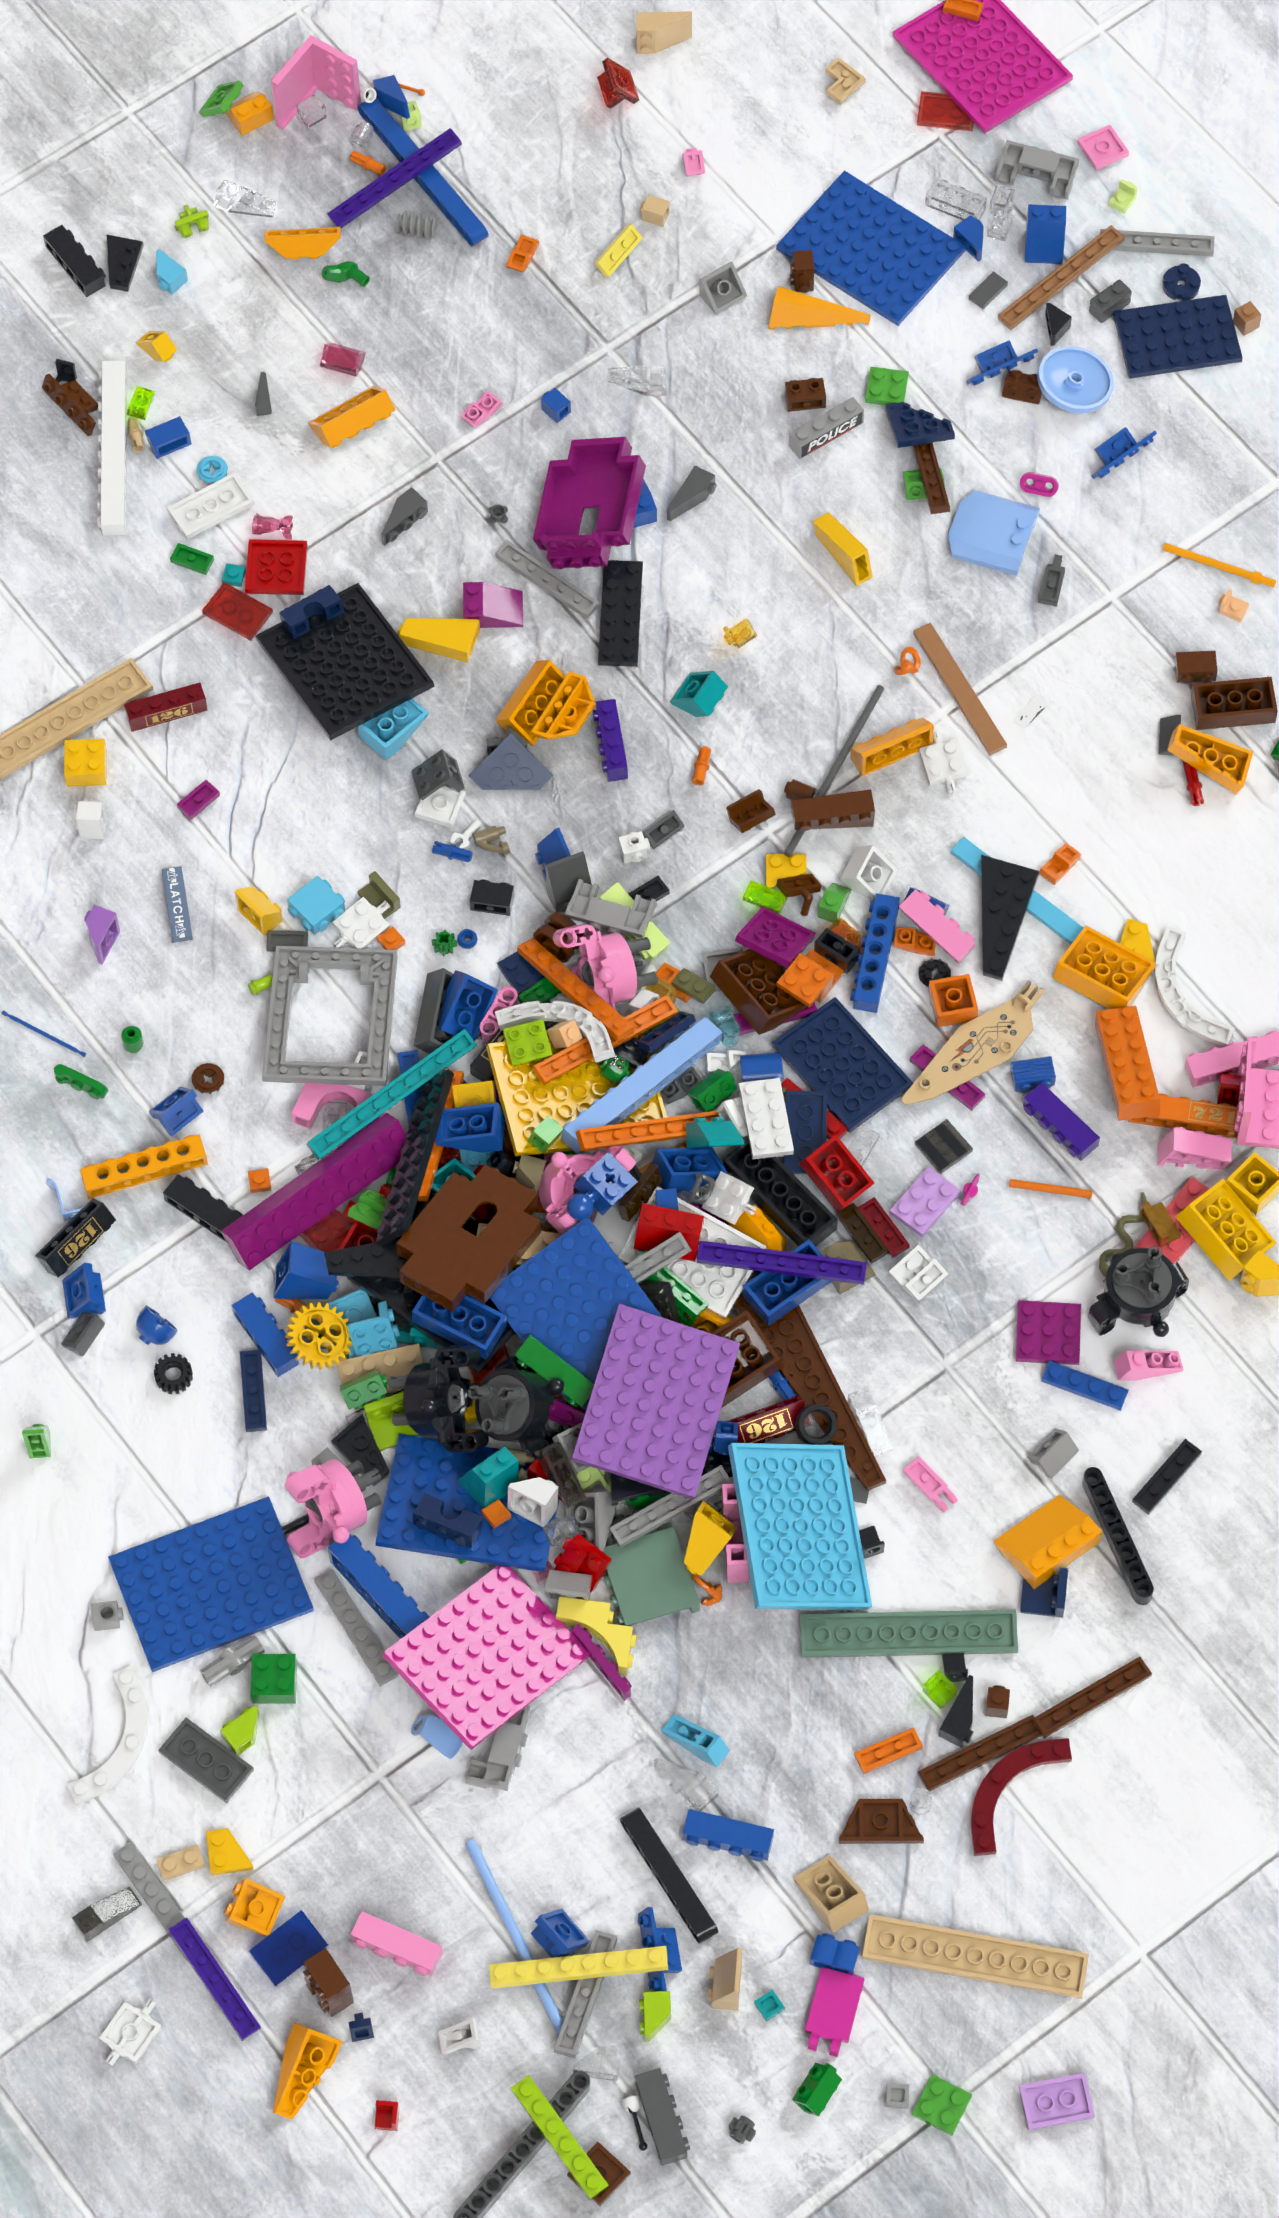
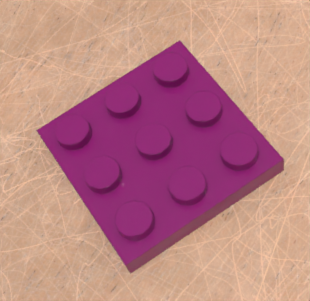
(775, 937)
(1048, 1332)

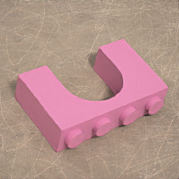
(315, 1096)
(735, 1552)

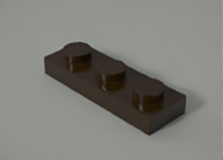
(640, 1192)
(862, 1233)

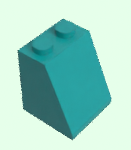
(491, 1477)

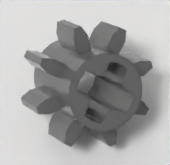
(742, 2129)

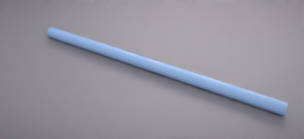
(513, 1930)

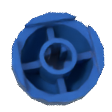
(154, 1328)

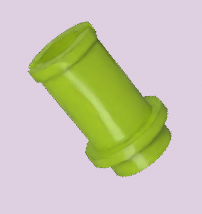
(260, 984)

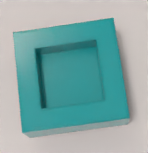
(233, 575)
(769, 2005)

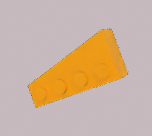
(1212, 756)

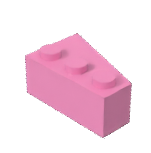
(1195, 1147)

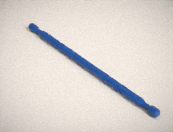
(43, 1033)

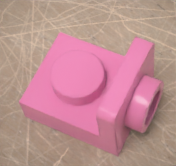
(693, 162)

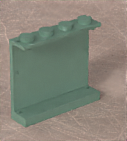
(649, 1578)

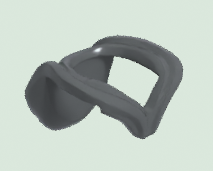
(691, 1197)

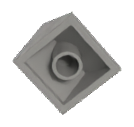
(721, 288)
(568, 1585)

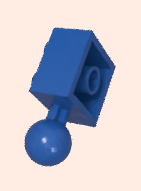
(600, 1188)

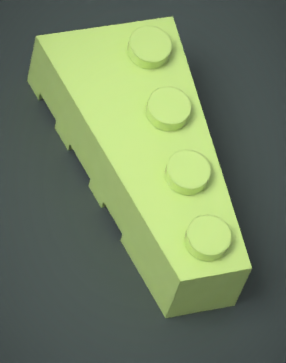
(658, 941)

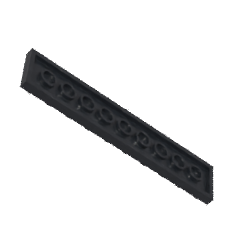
(414, 1158)

